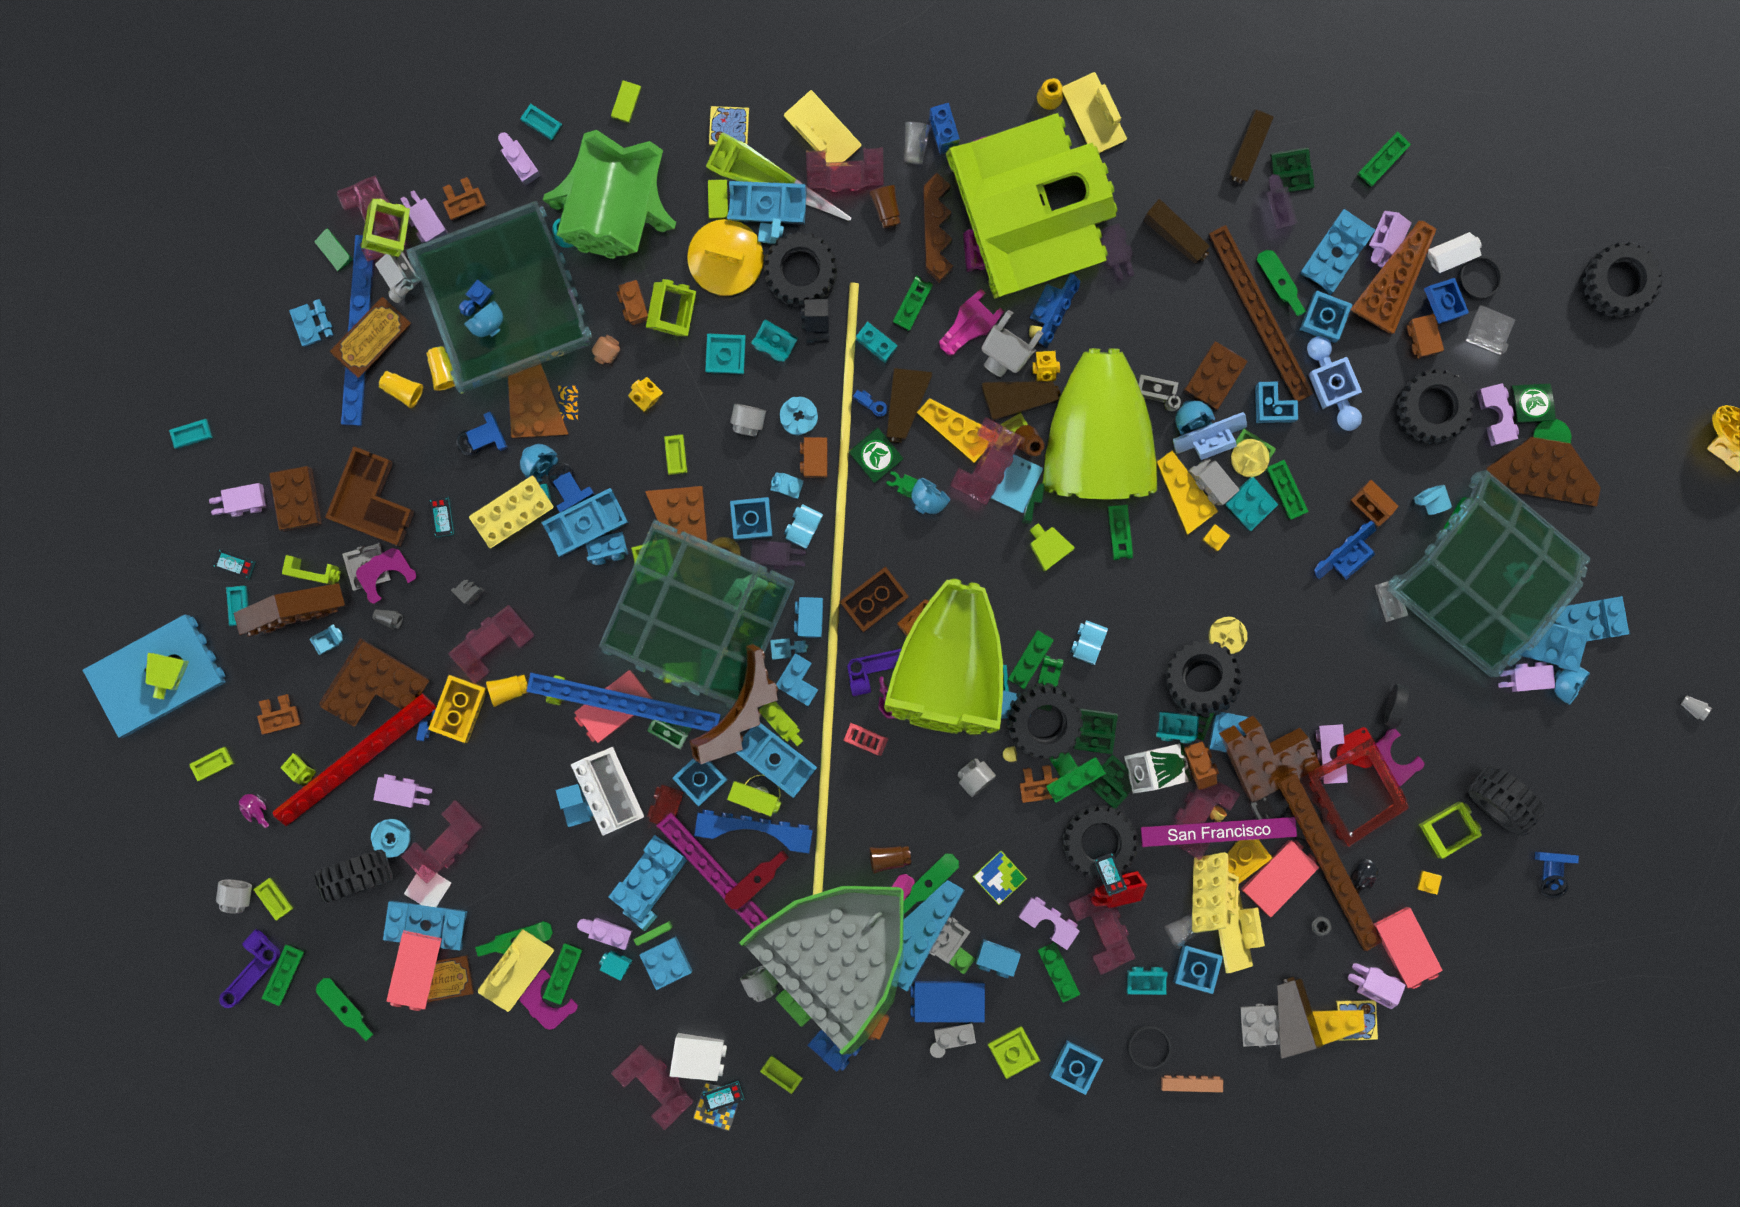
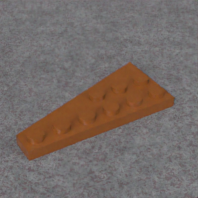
(1390, 289)
(533, 405)
(680, 509)

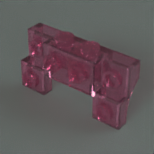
(846, 173)
(361, 196)
(992, 463)
(488, 637)
(1198, 809)
(446, 847)
(1110, 932)
(658, 1082)

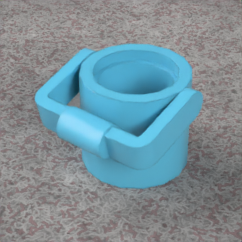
(1434, 499)

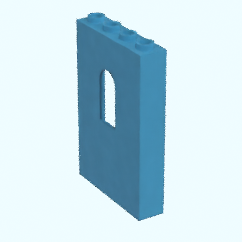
(121, 677)

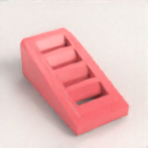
(880, 747)

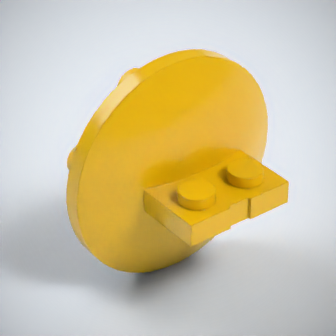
(725, 257)
(1727, 443)

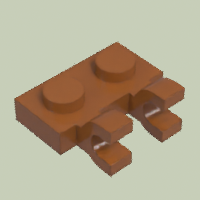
(464, 203)
(279, 719)
(1036, 790)

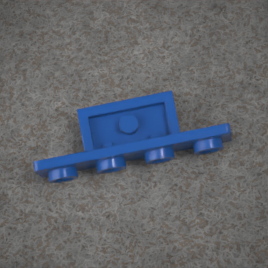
(1053, 306)
(1350, 555)

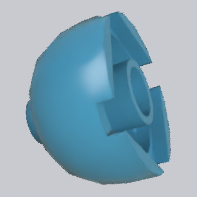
(486, 321)
(1193, 416)
(537, 461)
(928, 498)
(1569, 683)

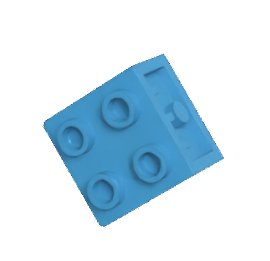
(606, 547)

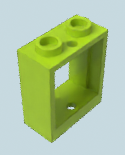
(382, 244)
(684, 312)
(754, 799)
(1433, 838)

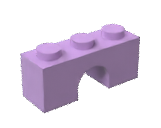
(1496, 398)
(1328, 737)
(1064, 931)

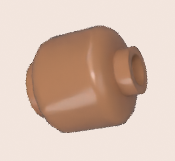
(605, 349)

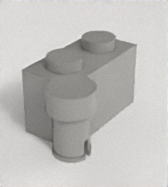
(398, 275)
(1160, 390)
(1214, 481)
(952, 1036)

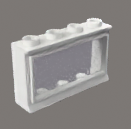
(607, 791)

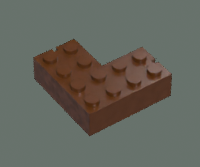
(359, 501)
(287, 608)
(370, 673)
(1265, 763)

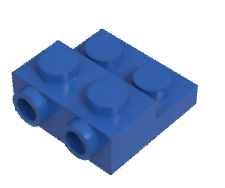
(1446, 301)
(829, 1051)

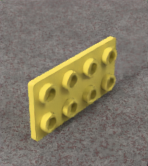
(1094, 112)
(822, 128)
(511, 511)
(1213, 893)
(1241, 934)
(515, 970)

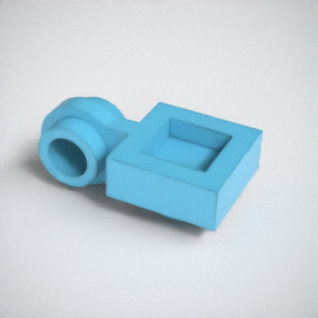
(782, 648)

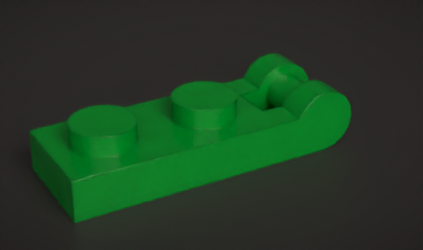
(912, 304)
(1120, 531)
(1049, 677)

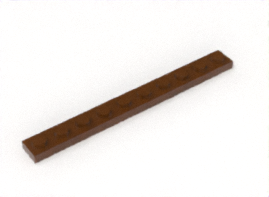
(1260, 313)
(1329, 861)

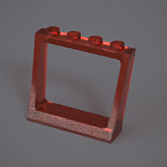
(1400, 804)

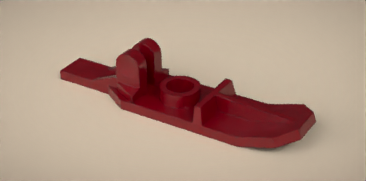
(748, 888)

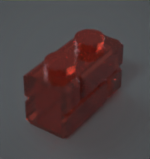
(667, 802)

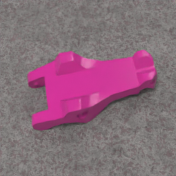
(971, 322)

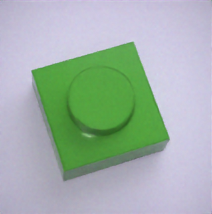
(962, 960)

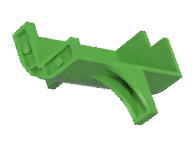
(610, 197)

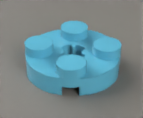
(793, 406)
(400, 832)

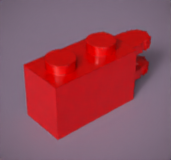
(1135, 890)

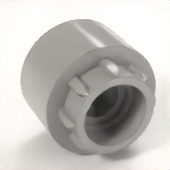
(747, 419)
(975, 777)
(233, 896)
(759, 983)

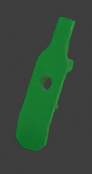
(1275, 272)
(937, 875)
(502, 942)
(336, 1000)

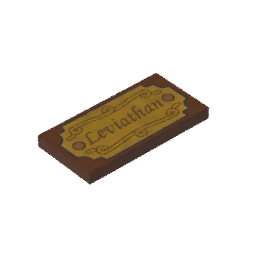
(370, 337)
(450, 979)

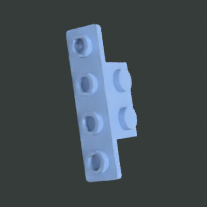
(1212, 438)

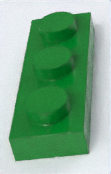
(1384, 159)
(1287, 489)
(1030, 659)
(1075, 779)
(1058, 972)
(562, 973)
(283, 975)

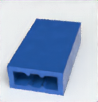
(948, 1001)

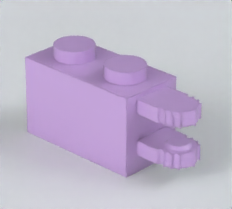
(518, 159)
(424, 219)
(1388, 236)
(240, 500)
(1530, 678)
(399, 792)
(606, 932)
(1377, 985)

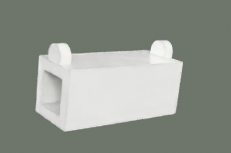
(1454, 252)

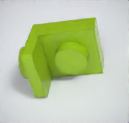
(298, 770)

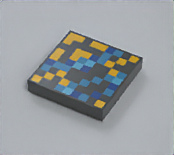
(719, 1118)

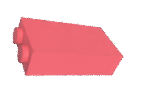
(604, 722)
(1280, 877)
(1408, 948)
(413, 970)

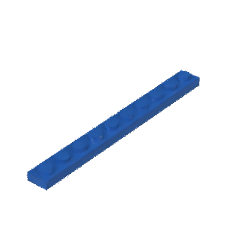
(359, 306)
(622, 702)

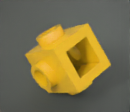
(1046, 366)
(645, 393)

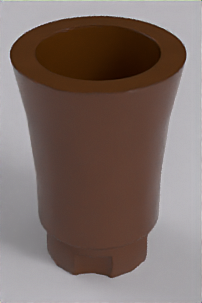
(886, 205)
(1031, 441)
(889, 858)

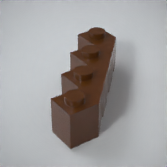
(934, 218)

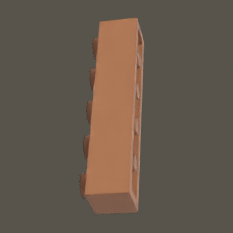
(1191, 1084)

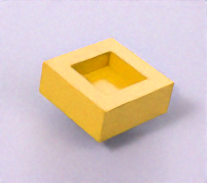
(1216, 537)
(1429, 882)

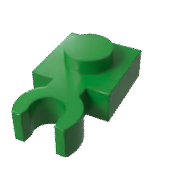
(905, 485)

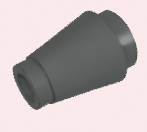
(388, 618)
(1325, 926)

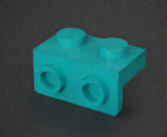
(774, 341)
(1178, 726)
(1146, 982)

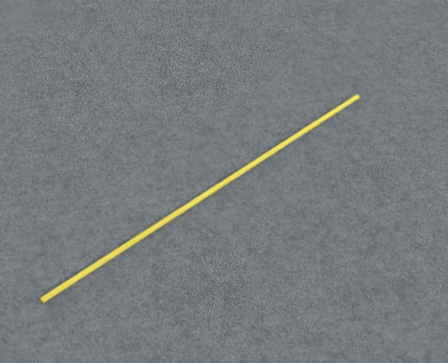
(835, 588)

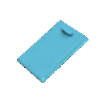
(1017, 484)

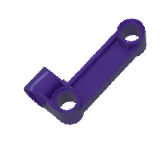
(874, 663)
(257, 945)

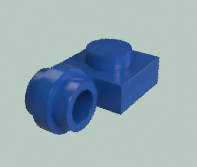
(478, 294)
(865, 399)
(423, 731)

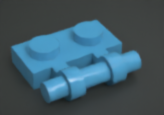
(305, 323)

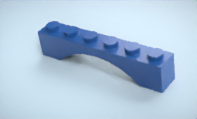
(794, 838)

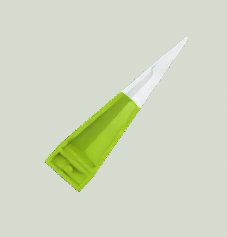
(744, 164)

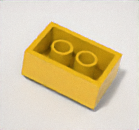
(458, 709)

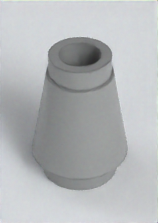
(1696, 707)

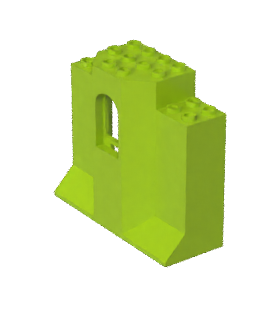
(1001, 192)

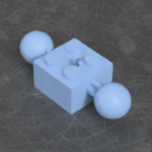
(1319, 349)

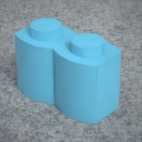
(803, 527)
(1089, 643)

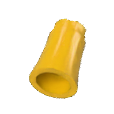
(1047, 99)
(440, 368)
(401, 388)
(506, 689)

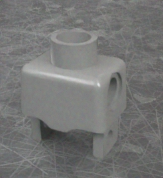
(1006, 349)

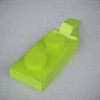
(781, 722)

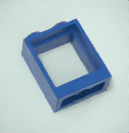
(944, 132)

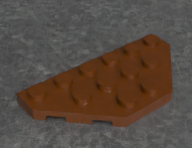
(1547, 471)

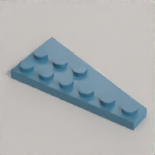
(924, 928)

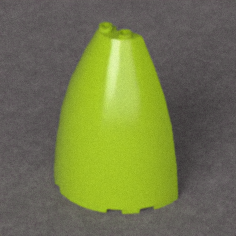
(1101, 433)
(951, 665)

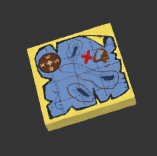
(730, 121)
(1370, 1018)

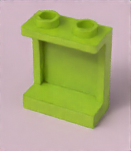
(292, 566)

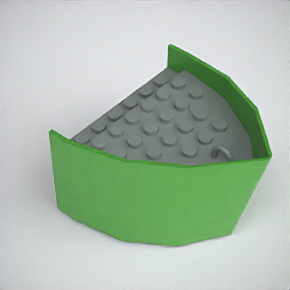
(836, 958)

